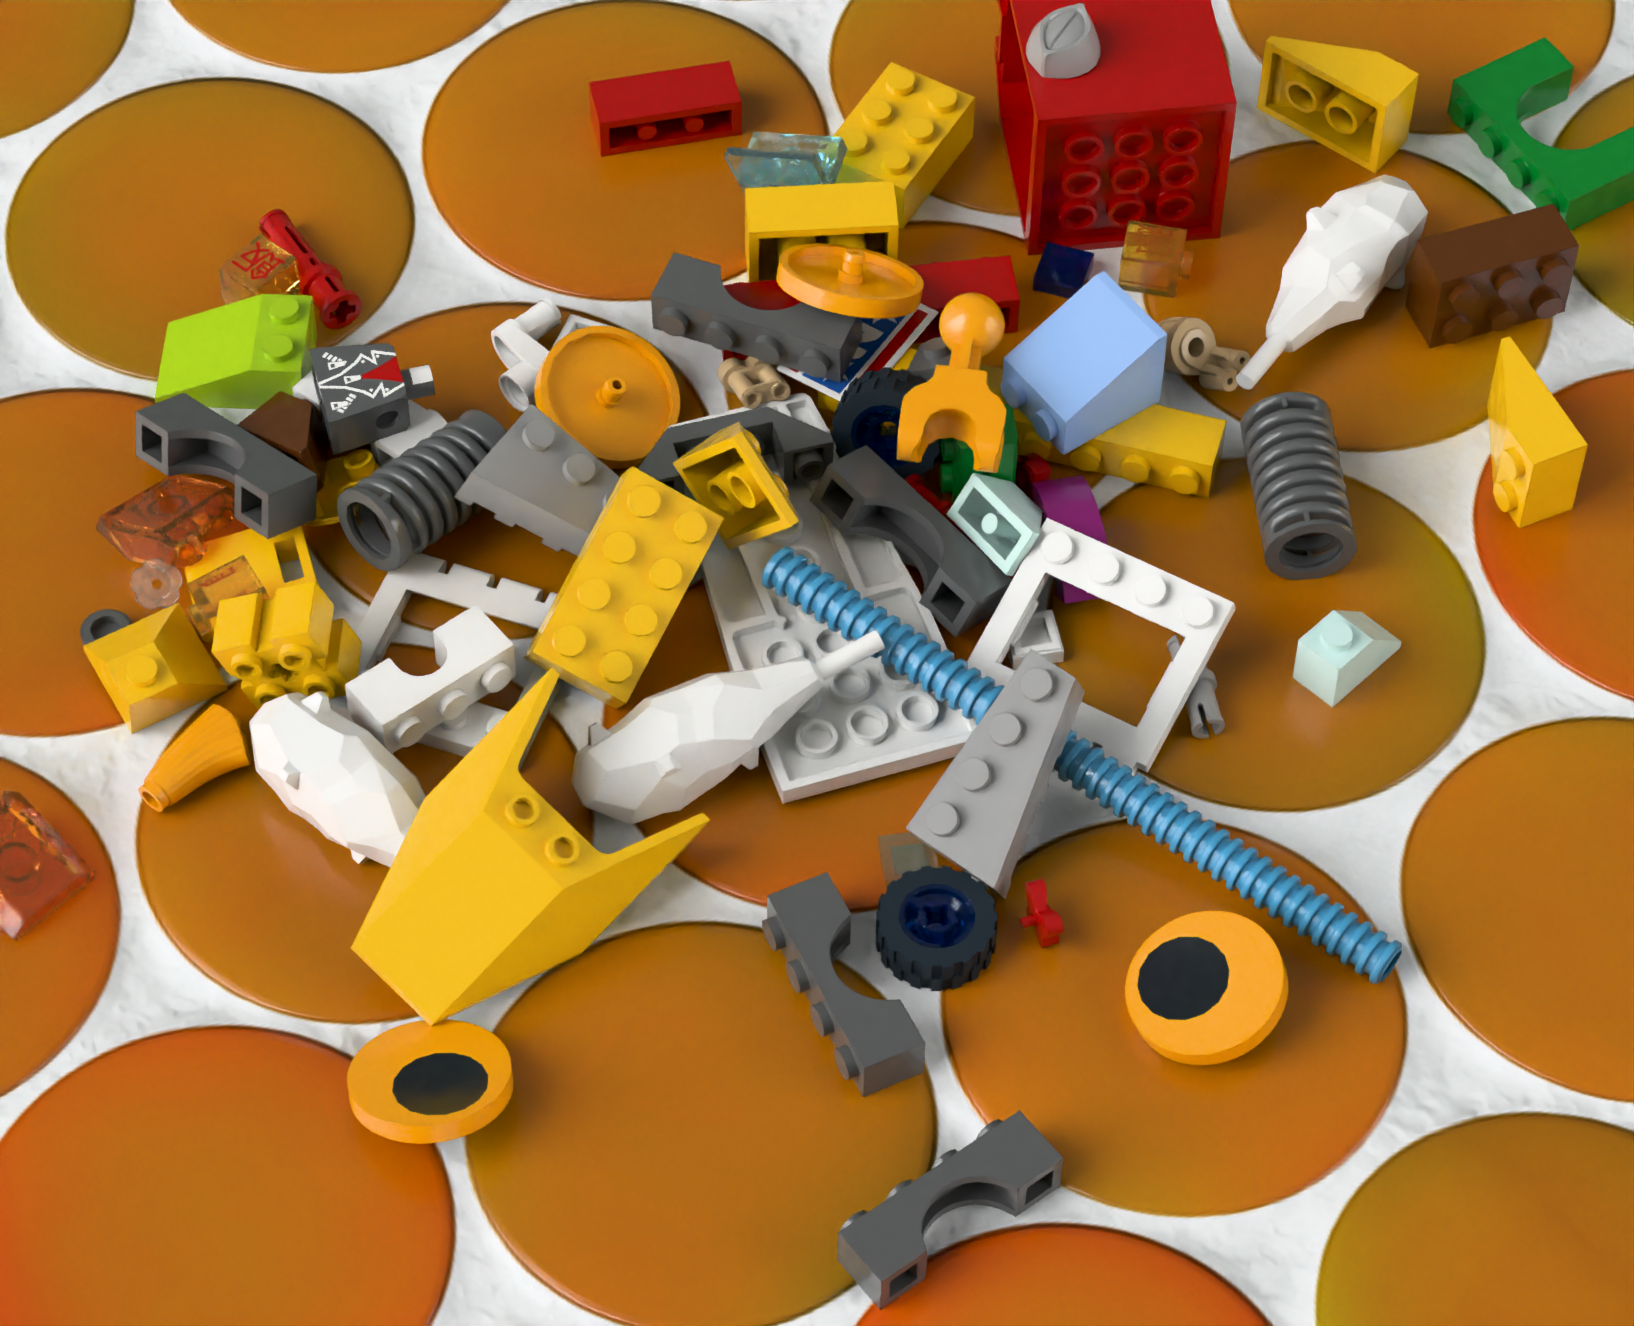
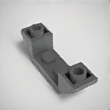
(797, 447)

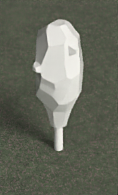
(1341, 265)
(698, 734)
(335, 775)

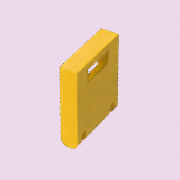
(261, 556)

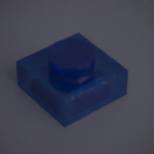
(1062, 270)

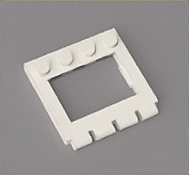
(1133, 586)
(462, 588)

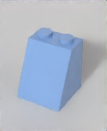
(1086, 366)

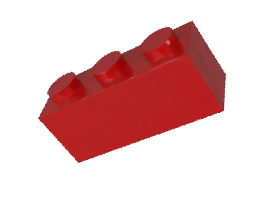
(665, 108)

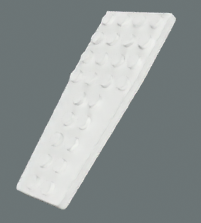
(864, 717)

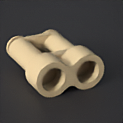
(753, 381)

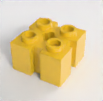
(286, 644)

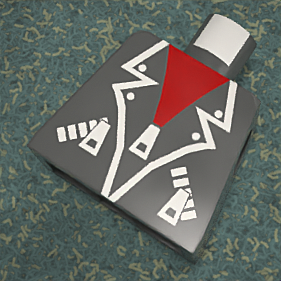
(365, 392)

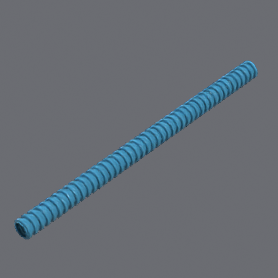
(1092, 771)

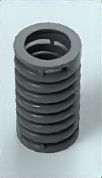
(1298, 486)
(413, 495)

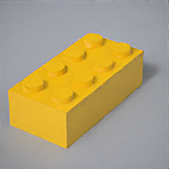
(624, 587)

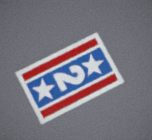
(881, 346)

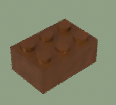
(1491, 275)

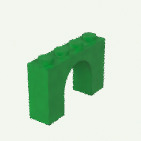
(1523, 83)

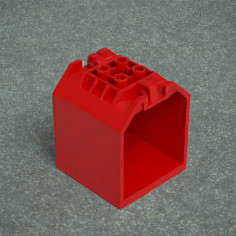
(1130, 137)

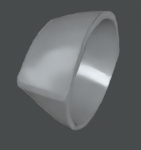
(1064, 43)

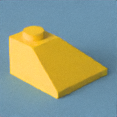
(155, 668)

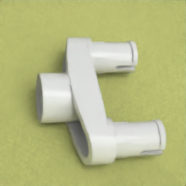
(521, 353)

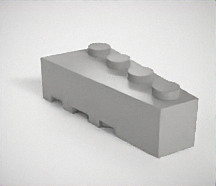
(542, 482)
(1001, 774)

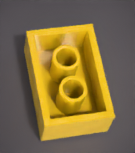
(906, 134)
(839, 214)

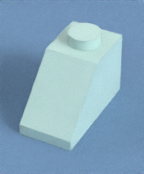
(997, 519)
(1341, 654)

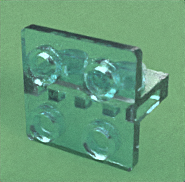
(786, 160)

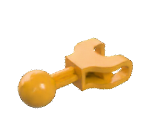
(957, 396)

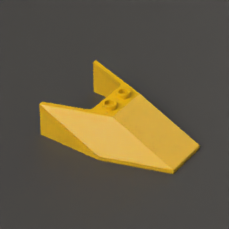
(498, 880)

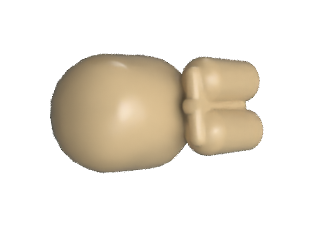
(1193, 351)

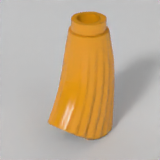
(197, 756)

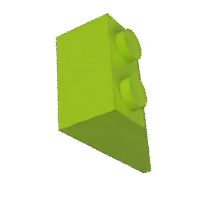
(239, 351)

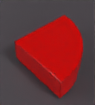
(1031, 469)

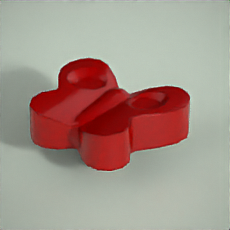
(1040, 916)

